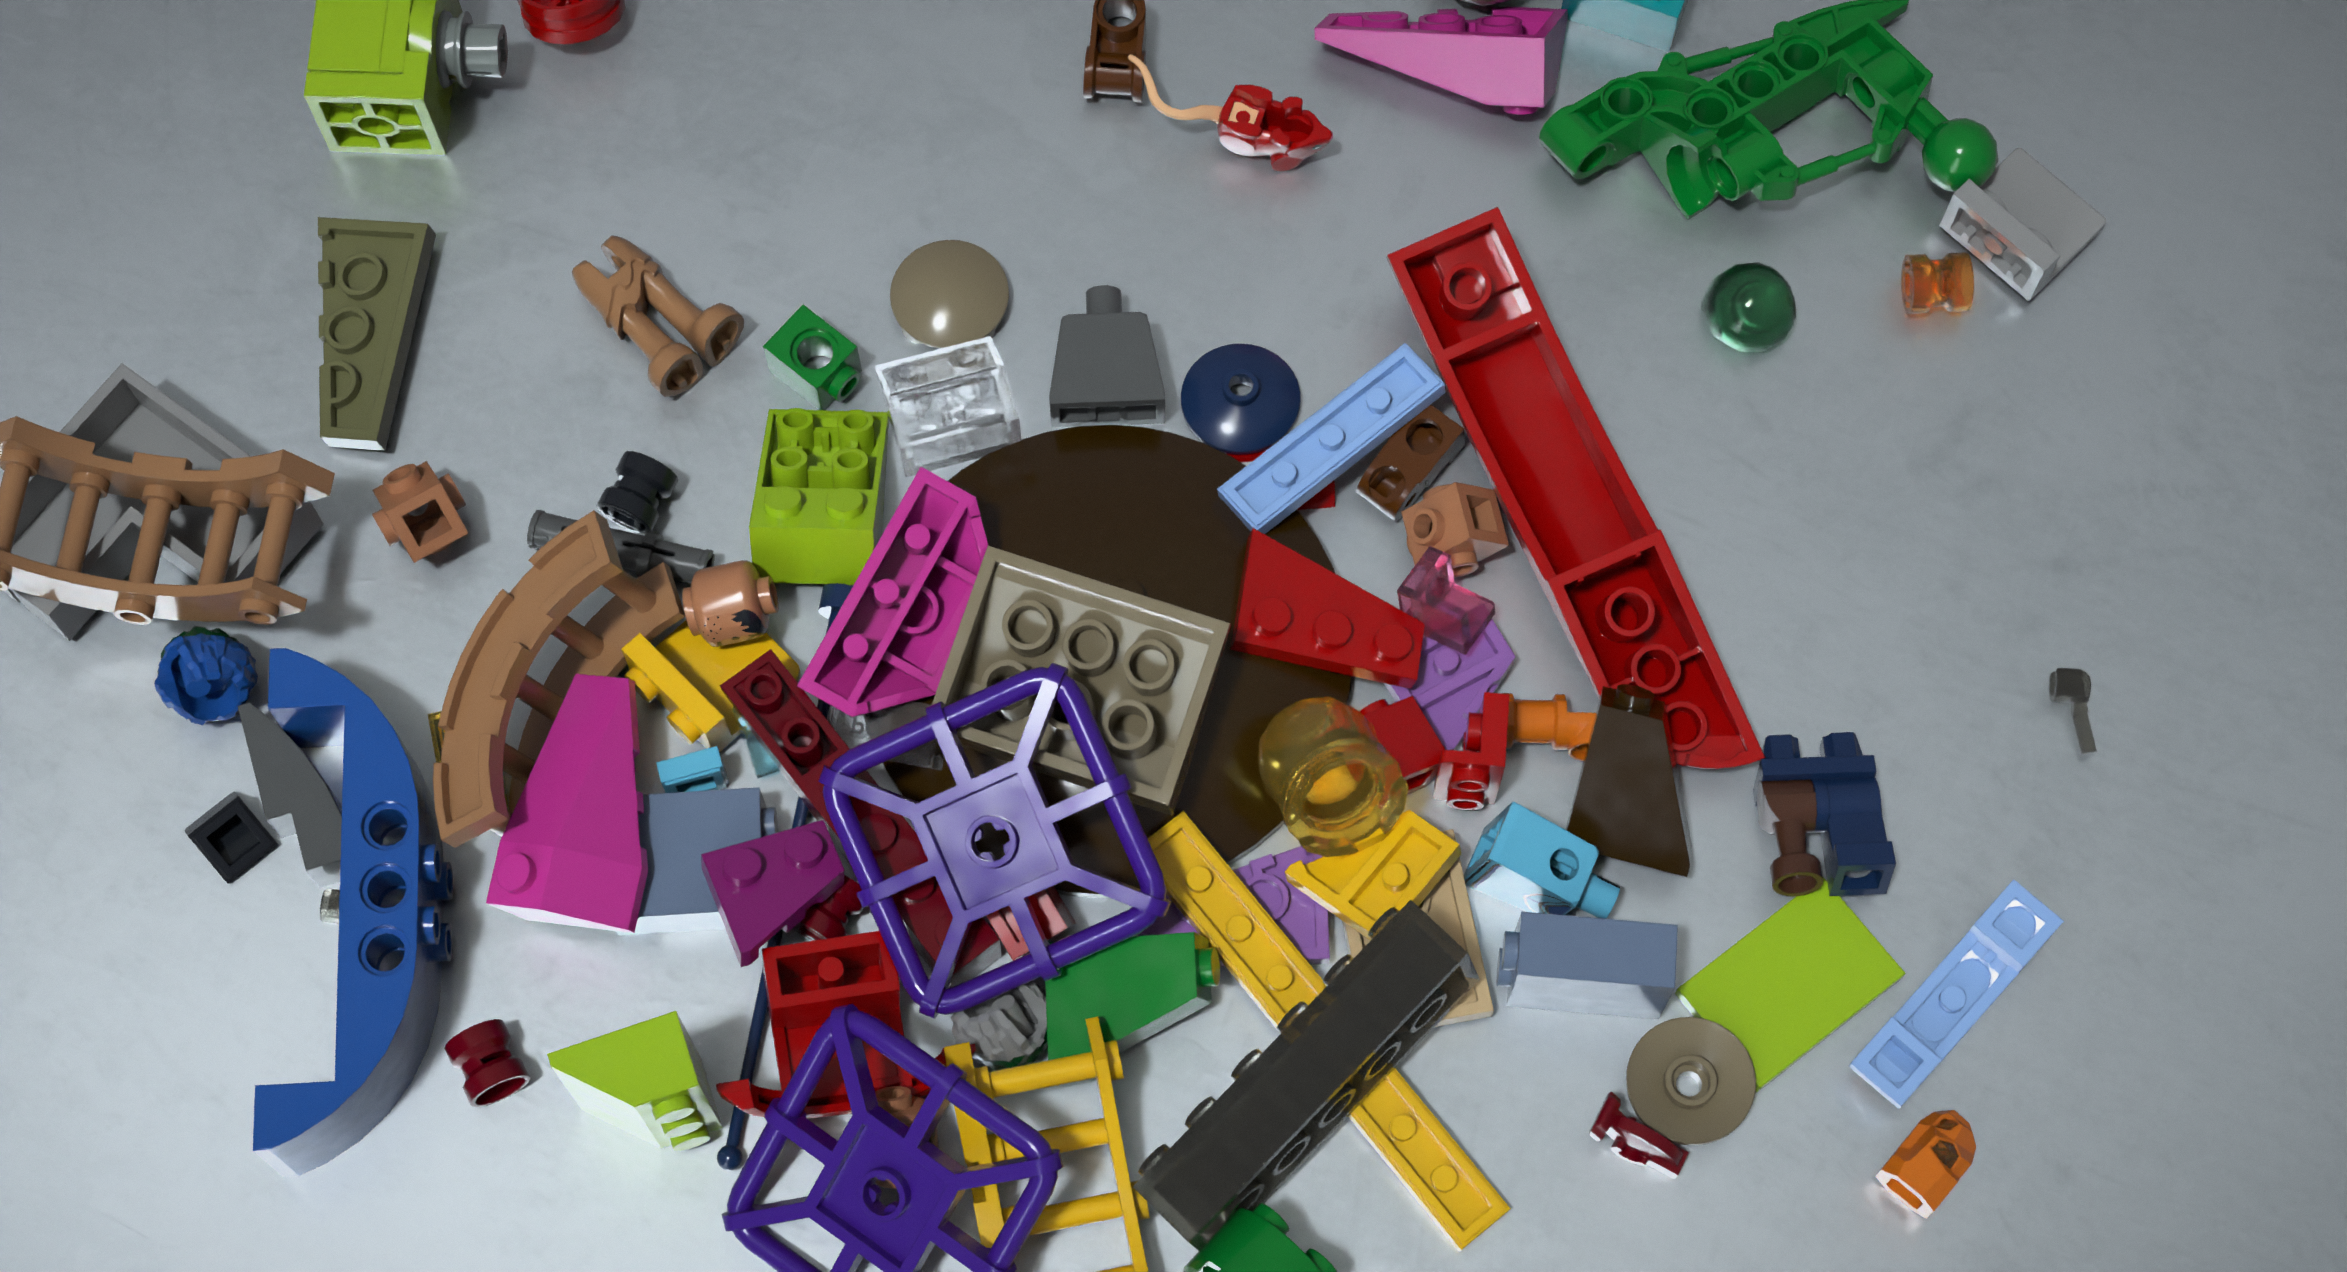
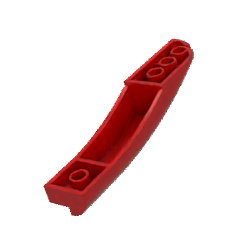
(1566, 486)

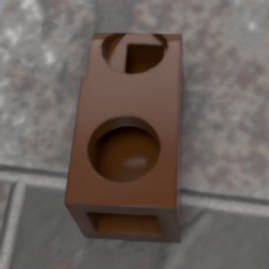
(1411, 461)

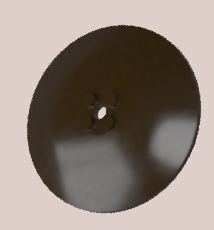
(1147, 519)

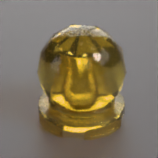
(1330, 775)

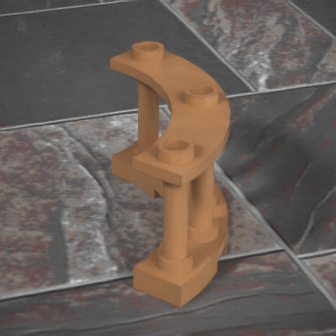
(162, 484)
(501, 650)

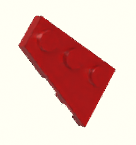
(1320, 620)

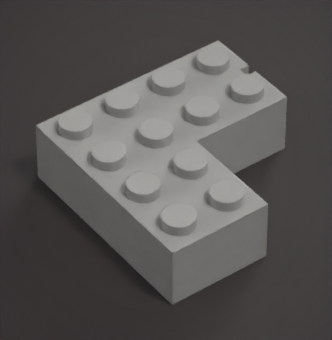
(125, 419)

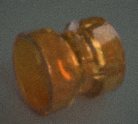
(1937, 283)

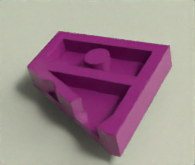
(771, 883)

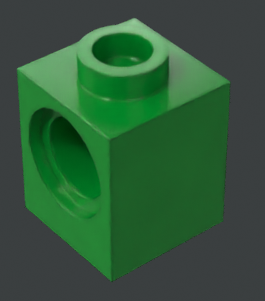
(810, 336)

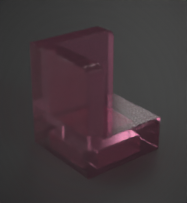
(1448, 610)

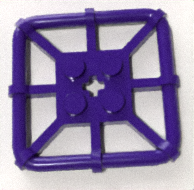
(1033, 858)
(884, 1148)

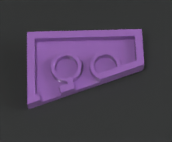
(1292, 910)

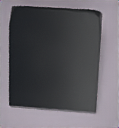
(230, 837)

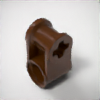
(1106, 59)

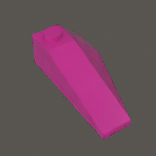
(1491, 59)

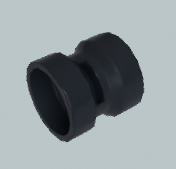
(636, 494)

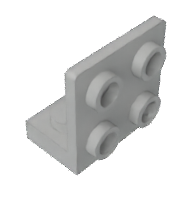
(2022, 222)

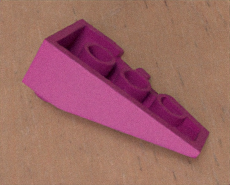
(575, 829)

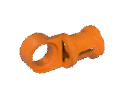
(1549, 724)

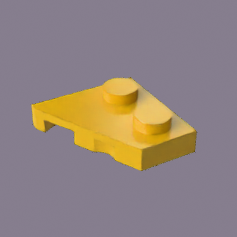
(1381, 874)

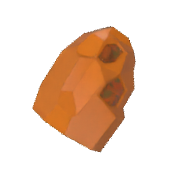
(1929, 1161)

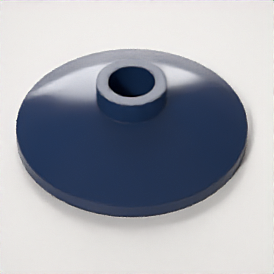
(1240, 422)

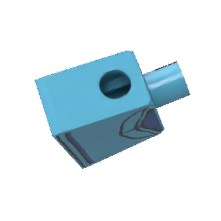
(1538, 866)

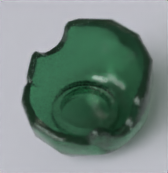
(1749, 307)

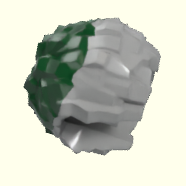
(1006, 1028)

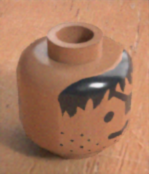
(729, 603)

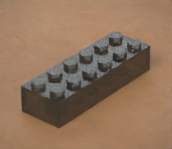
(1309, 1075)

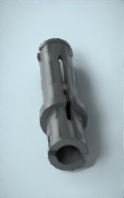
(634, 550)

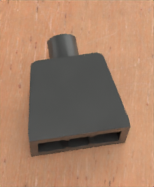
(1106, 367)

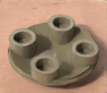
(949, 294)

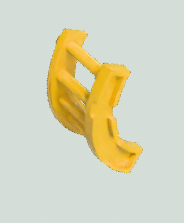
(985, 1148)

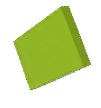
(1792, 981)

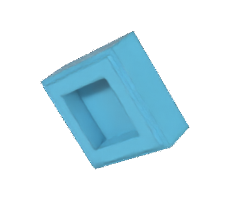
(694, 772)

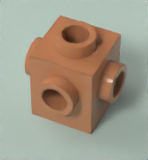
(419, 510)
(1458, 521)

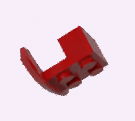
(801, 990)

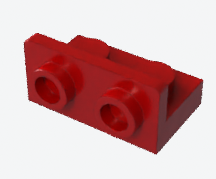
(1474, 775)

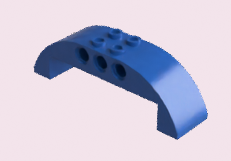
(387, 922)

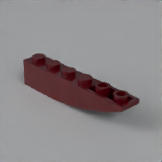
(800, 746)

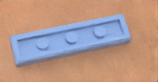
(1332, 440)

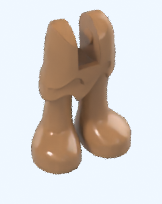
(624, 307)

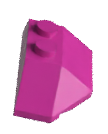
(904, 605)

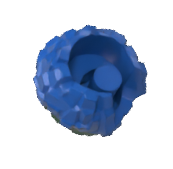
(205, 675)

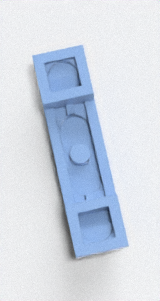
(1956, 994)

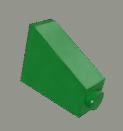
(1131, 989)

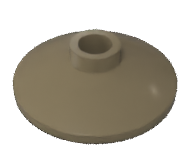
(1709, 1056)

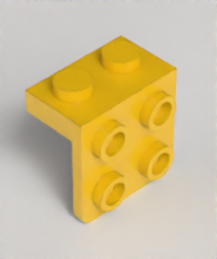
(687, 679)

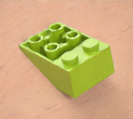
(819, 495)

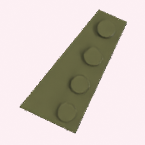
(370, 307)

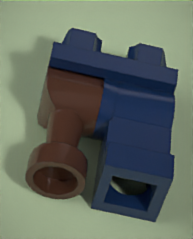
(1827, 797)

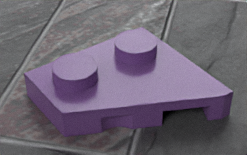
(1455, 682)

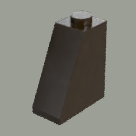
(1631, 785)

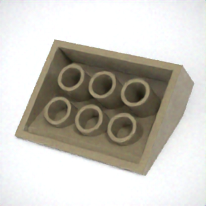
(1132, 656)

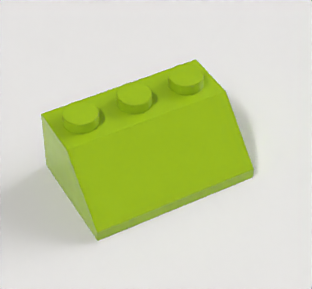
(643, 1082)

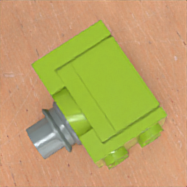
(389, 69)

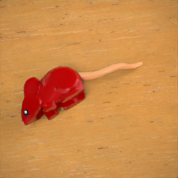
(1254, 123)

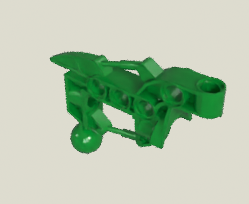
(1718, 132)

